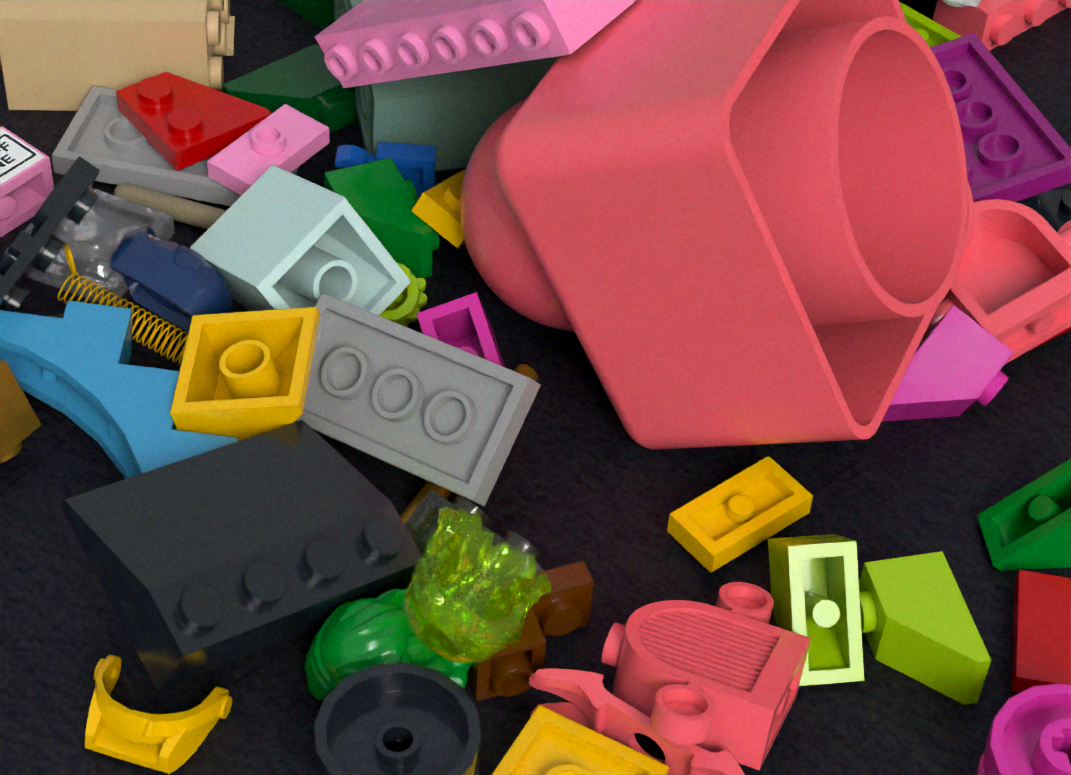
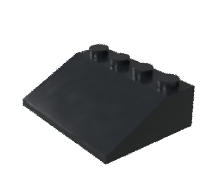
(239, 549)

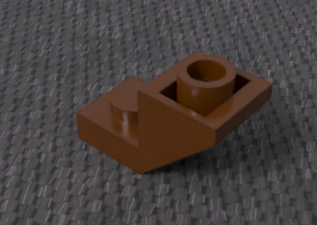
(554, 615)

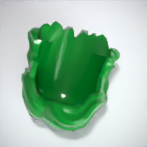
(369, 635)

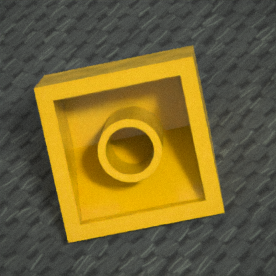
(245, 371)

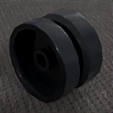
(397, 724)

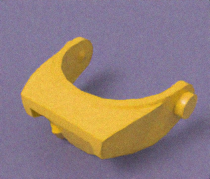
(143, 738)

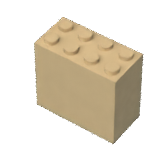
(66, 46)

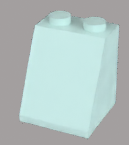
(295, 241)

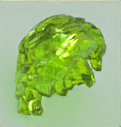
(469, 594)

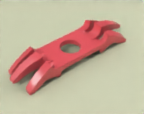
(608, 715)

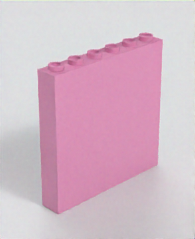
(432, 37)

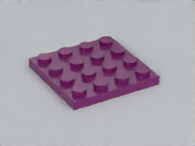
(1005, 137)

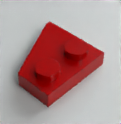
(186, 118)

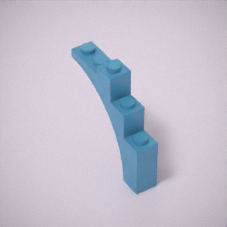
(85, 373)

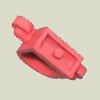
(1013, 276)
(710, 670)

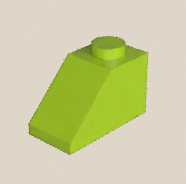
(819, 598)
(923, 624)

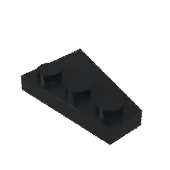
(40, 246)

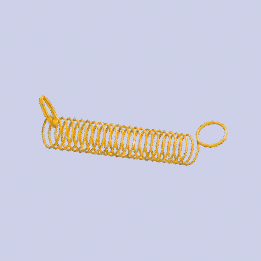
(70, 260)

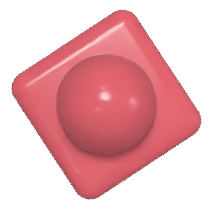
(731, 214)

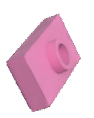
(280, 140)

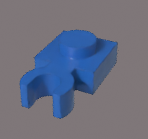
(411, 160)

